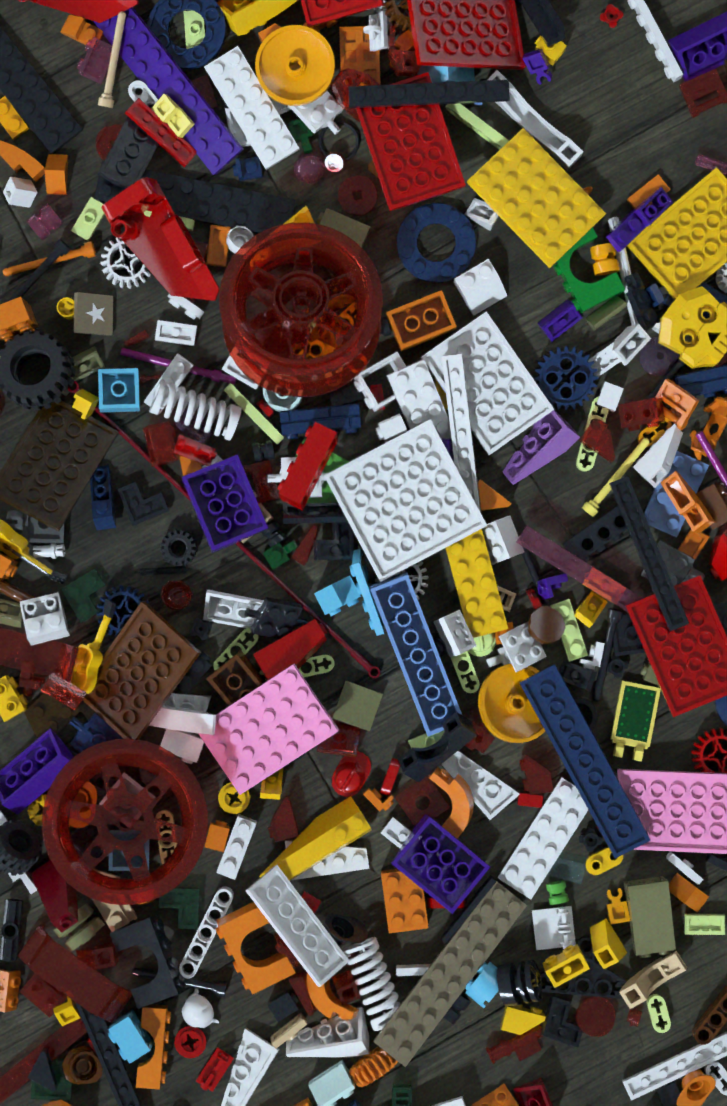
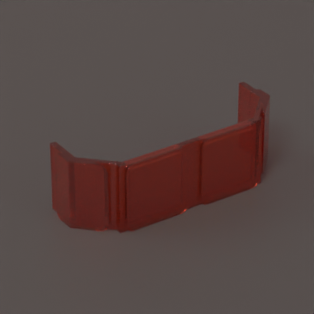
(47, 656)
(74, 976)

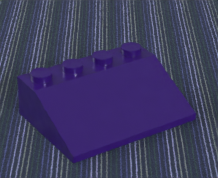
(224, 503)
(439, 863)

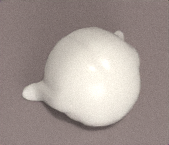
(198, 1011)

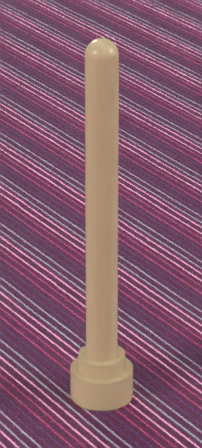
(106, 99)

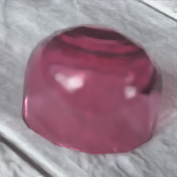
(308, 168)

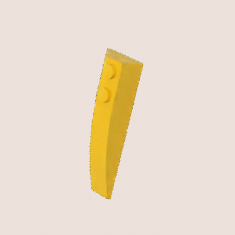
(248, 14)
(322, 839)

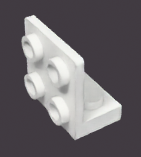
(455, 633)

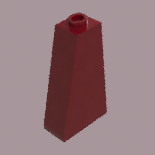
(57, 896)

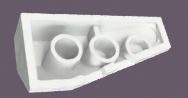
(332, 1039)

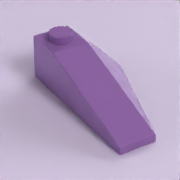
(546, 441)

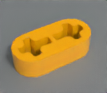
(657, 435)

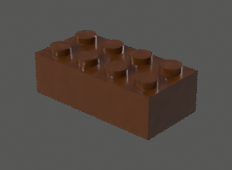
(235, 678)

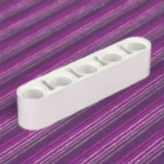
(199, 939)

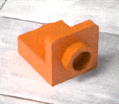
(374, 797)

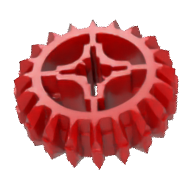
(715, 746)

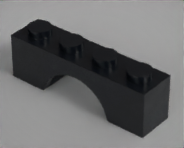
(420, 762)

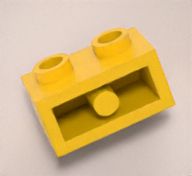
(10, 700)
(565, 965)

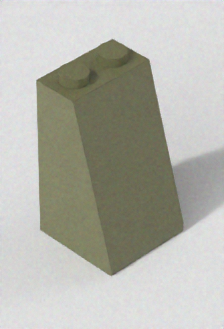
(650, 916)

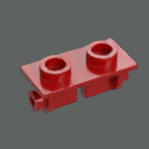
(194, 450)
(214, 1069)

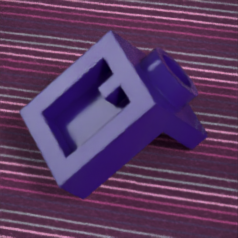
(546, 585)

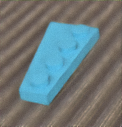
(363, 588)

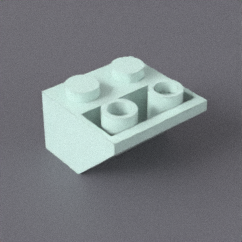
(332, 1085)

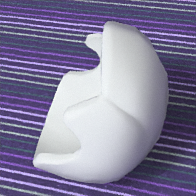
(237, 237)

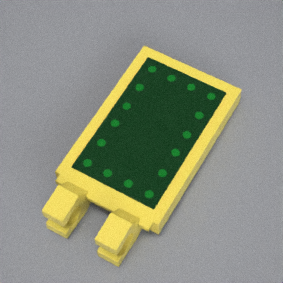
(634, 718)

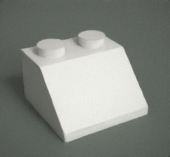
(480, 287)

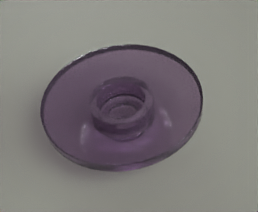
(651, 363)

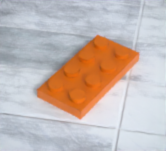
(356, 52)

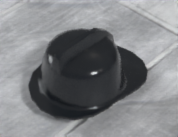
(345, 929)

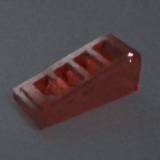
(303, 551)
(299, 984)

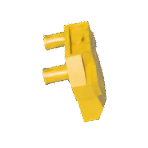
(686, 318)

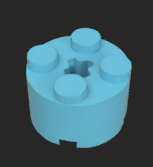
(484, 986)

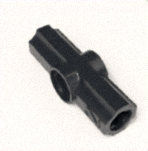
(12, 917)

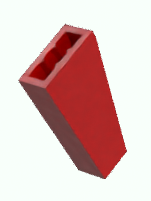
(291, 649)

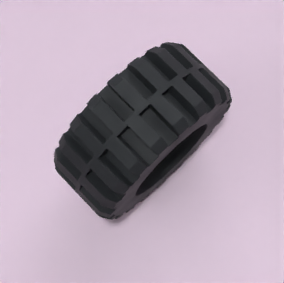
(48, 390)

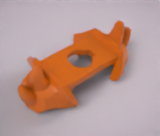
(718, 416)

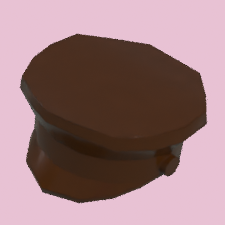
(546, 625)
(82, 1066)

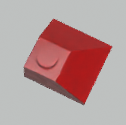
(718, 558)

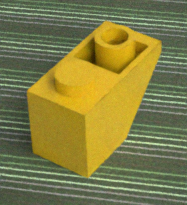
(606, 944)
(520, 1019)

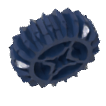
(125, 602)

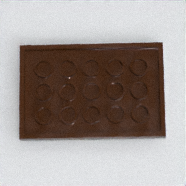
(140, 672)

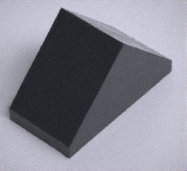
(43, 1071)

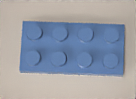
(660, 510)

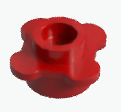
(610, 9)

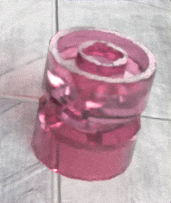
(44, 222)

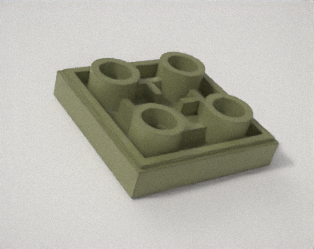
(357, 705)

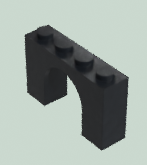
(152, 935)

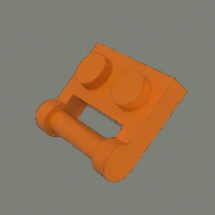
(679, 400)

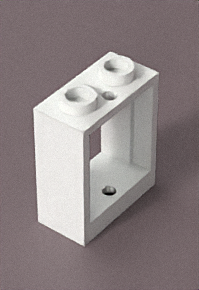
(396, 363)

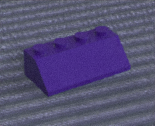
(701, 47)
(33, 771)

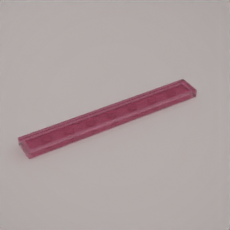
(577, 568)

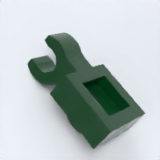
(301, 133)
(278, 555)

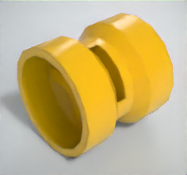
(64, 308)

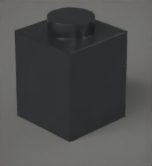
(284, 1005)

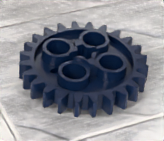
(553, 365)

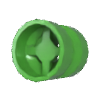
(557, 892)

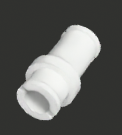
(49, 551)

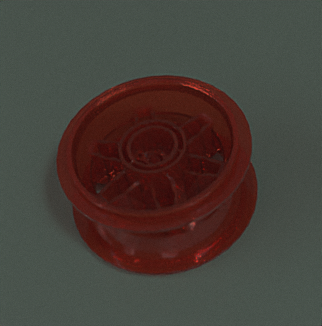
(249, 275)
(106, 759)

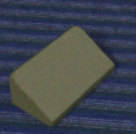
(606, 312)
(87, 363)
(10, 613)

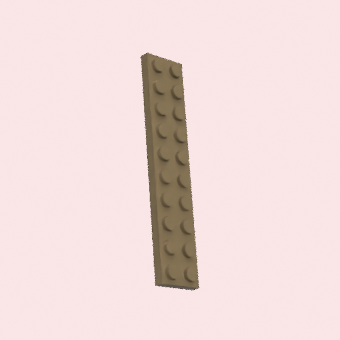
(449, 974)

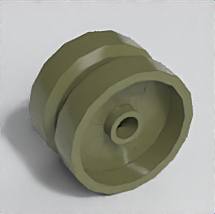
(82, 930)

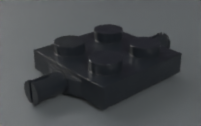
(275, 618)

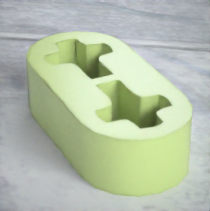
(654, 1014)

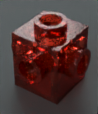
(482, 740)

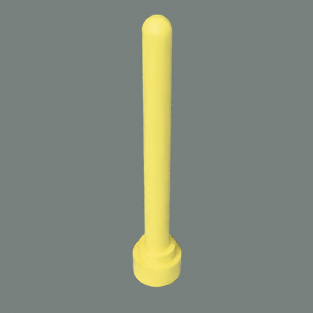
(592, 506)

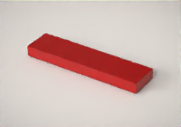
(161, 132)

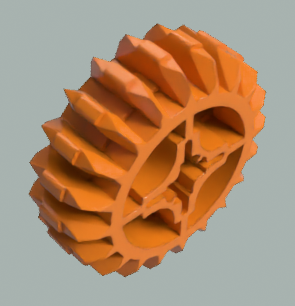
(371, 1067)

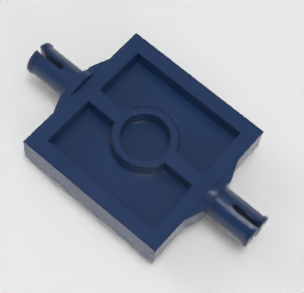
(92, 732)

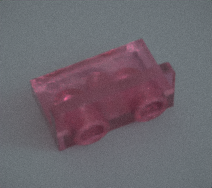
(96, 61)

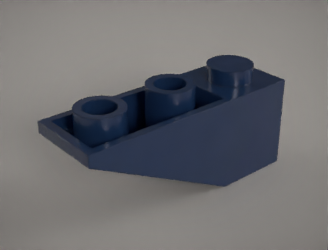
(102, 499)

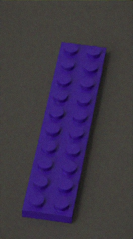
(162, 76)

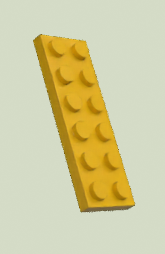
(476, 585)

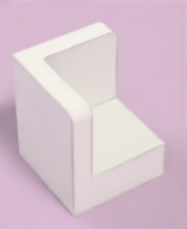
(20, 192)
(609, 396)

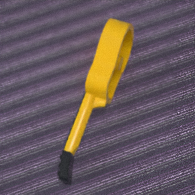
(16, 547)
(89, 655)

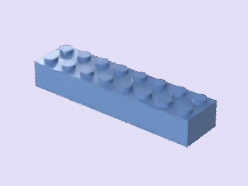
(415, 651)

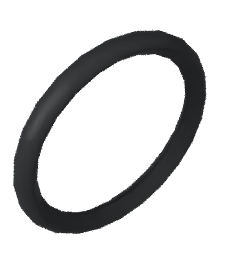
(350, 127)

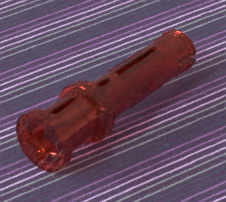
(506, 1047)

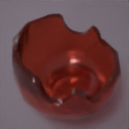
(176, 595)

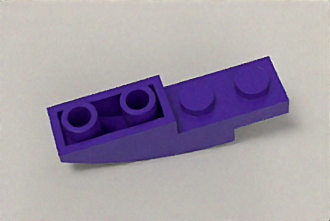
(639, 219)

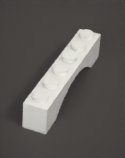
(552, 140)

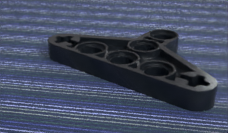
(593, 976)

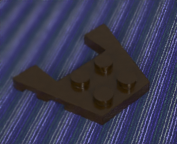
(52, 714)

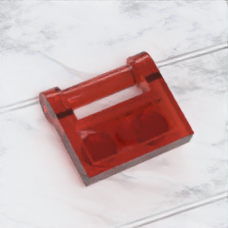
(700, 87)
(265, 491)

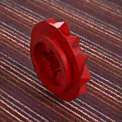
(185, 1049)

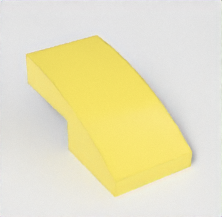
(173, 115)

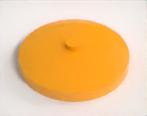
(295, 65)
(506, 707)

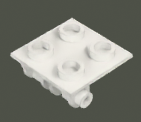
(521, 647)
(553, 928)

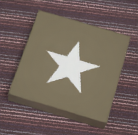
(93, 314)

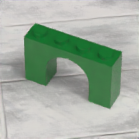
(586, 295)

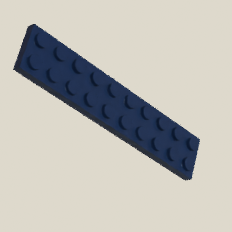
(585, 761)

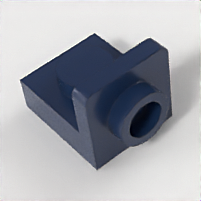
(247, 168)

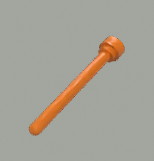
(86, 250)

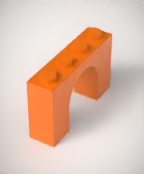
(258, 973)

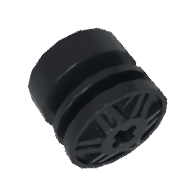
(519, 983)

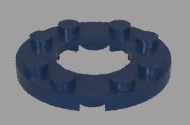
(215, 30)
(436, 271)

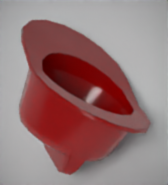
(351, 774)

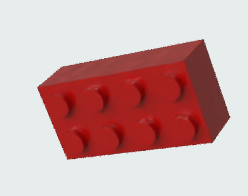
(308, 466)

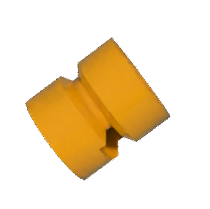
(604, 259)

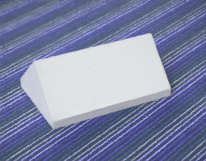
(229, 608)

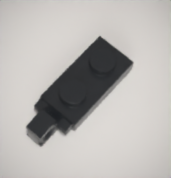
(640, 301)

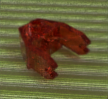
(400, 57)
(341, 90)

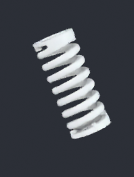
(165, 389)
(372, 943)

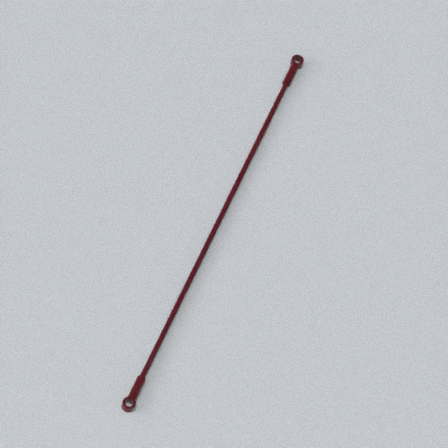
(354, 653)

